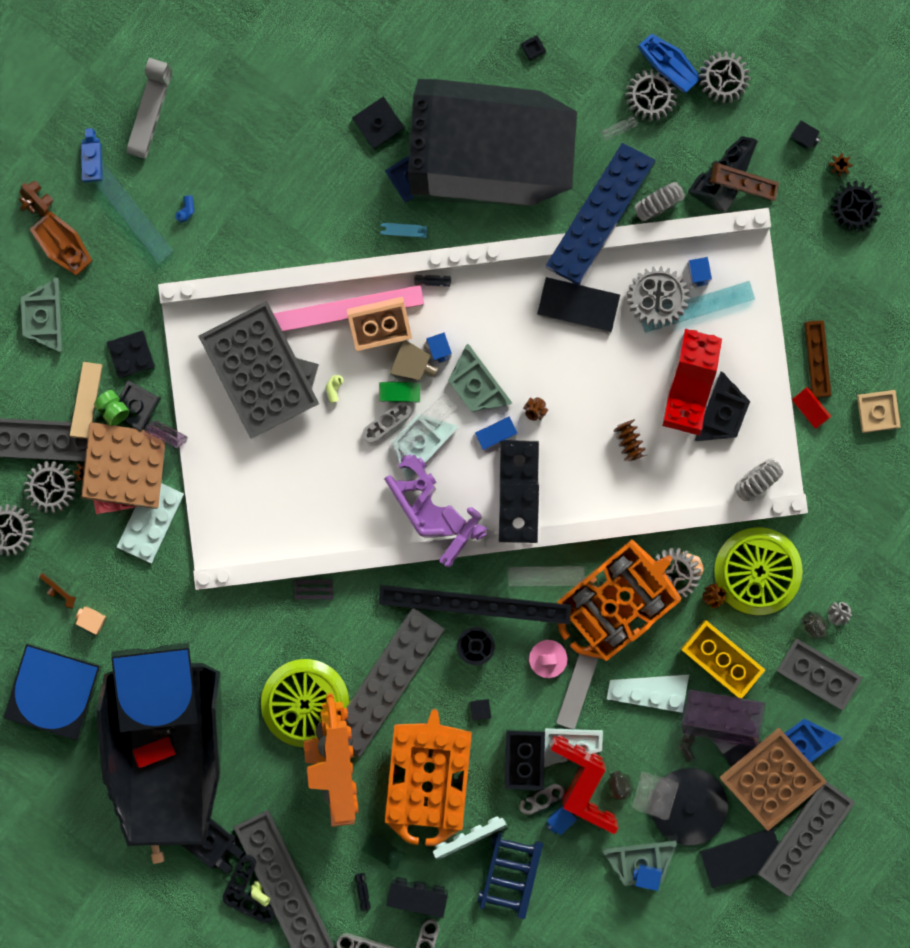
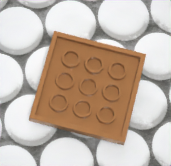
(123, 466)
(773, 779)

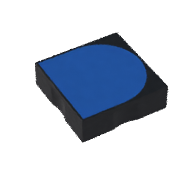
(154, 687)
(52, 691)

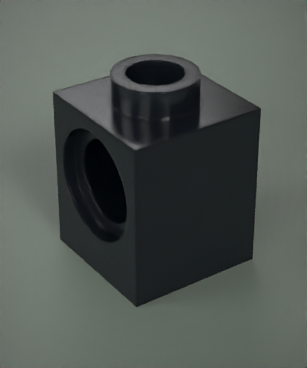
(805, 135)

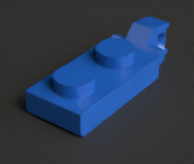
(91, 157)

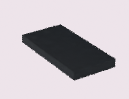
(578, 304)
(738, 857)

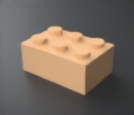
(379, 323)

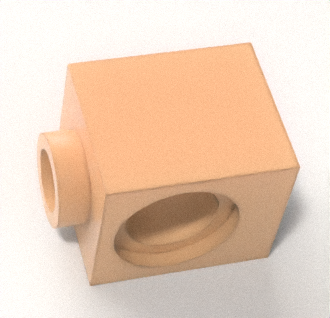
(90, 619)

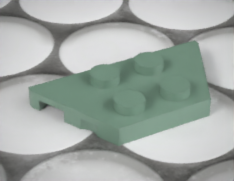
(43, 315)
(476, 384)
(627, 859)

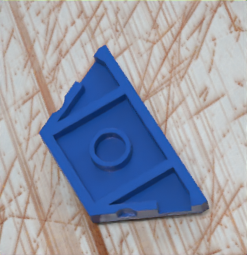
(811, 738)

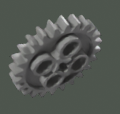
(641, 295)

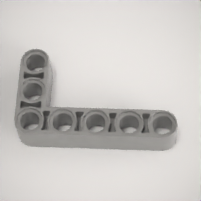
(159, 77)
(424, 936)

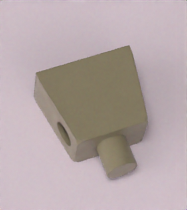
(412, 363)

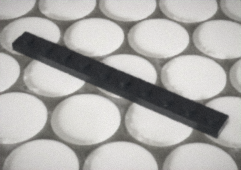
(475, 604)

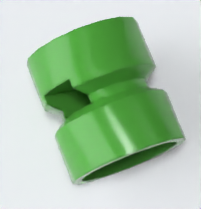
(113, 410)

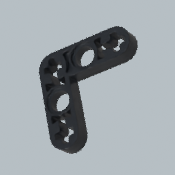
(238, 890)

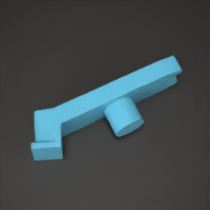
(404, 230)

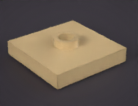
(878, 411)

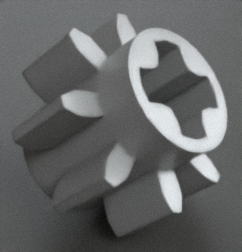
(839, 613)

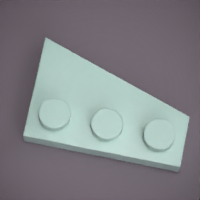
(589, 739)

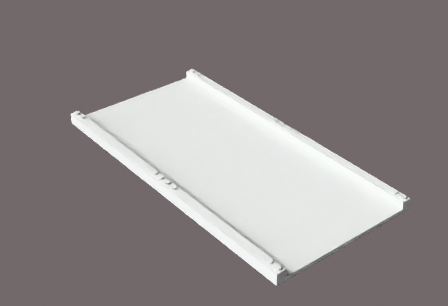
(316, 490)

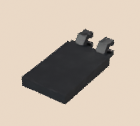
(216, 847)

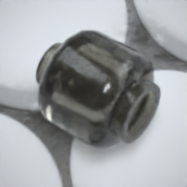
(814, 625)
(619, 785)

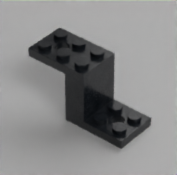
(519, 491)

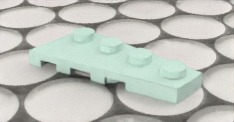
(654, 692)

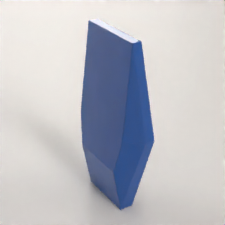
(669, 62)

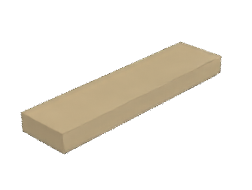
(85, 400)

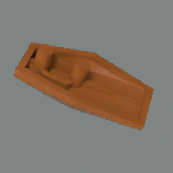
(61, 243)

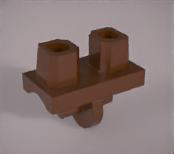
(31, 201)

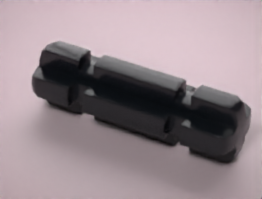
(432, 280)
(362, 891)

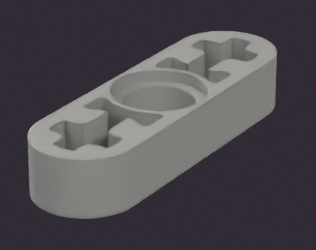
(387, 414)

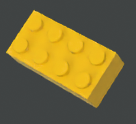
(722, 659)

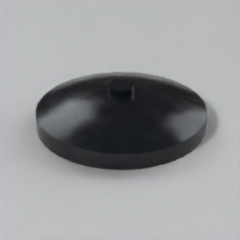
(697, 808)

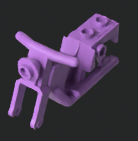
(430, 519)

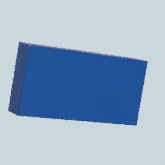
(496, 432)

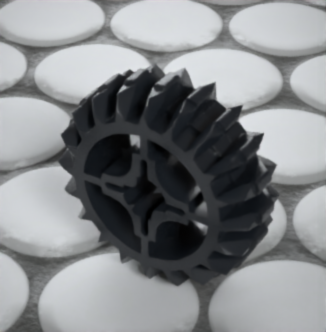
(853, 198)

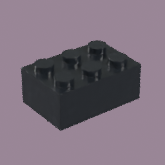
(524, 759)
(417, 897)

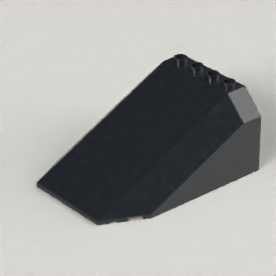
(489, 144)

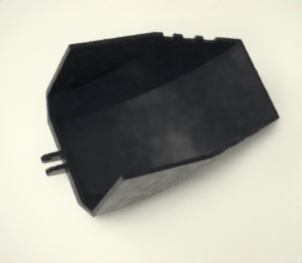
(176, 795)

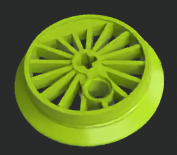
(769, 540)
(321, 674)

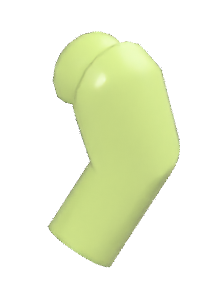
(332, 386)
(257, 893)

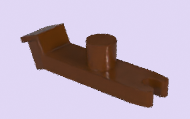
(56, 588)

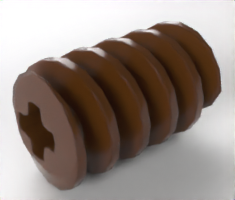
(629, 441)

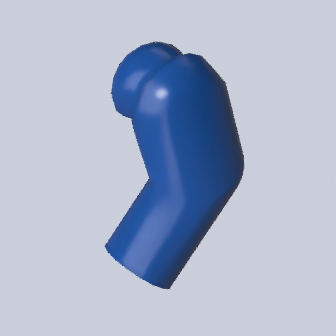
(187, 211)

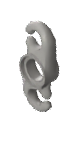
(535, 806)

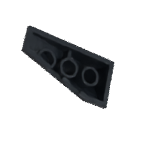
(718, 196)

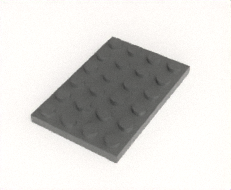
(258, 369)

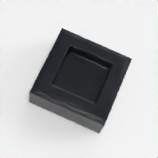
(533, 48)
(480, 709)

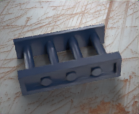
(529, 869)

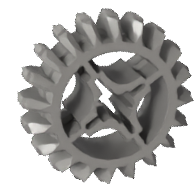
(732, 79)
(642, 95)
(659, 201)
(51, 478)
(758, 479)
(10, 521)
(677, 557)

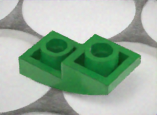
(399, 392)

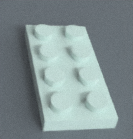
(149, 526)
(462, 840)

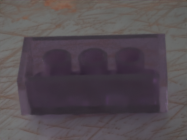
(723, 717)

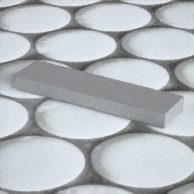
(577, 691)

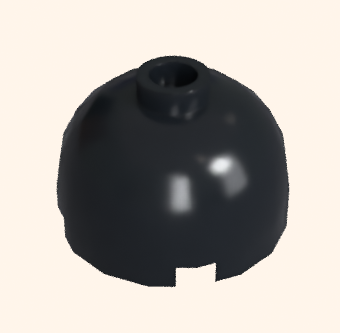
(475, 646)

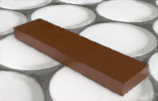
(744, 182)
(817, 358)

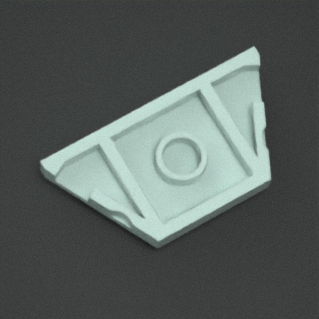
(429, 444)

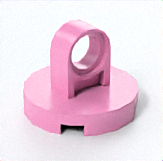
(548, 658)

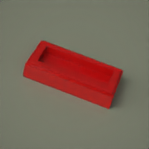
(811, 407)
(154, 752)

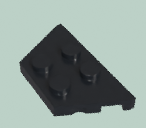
(724, 411)

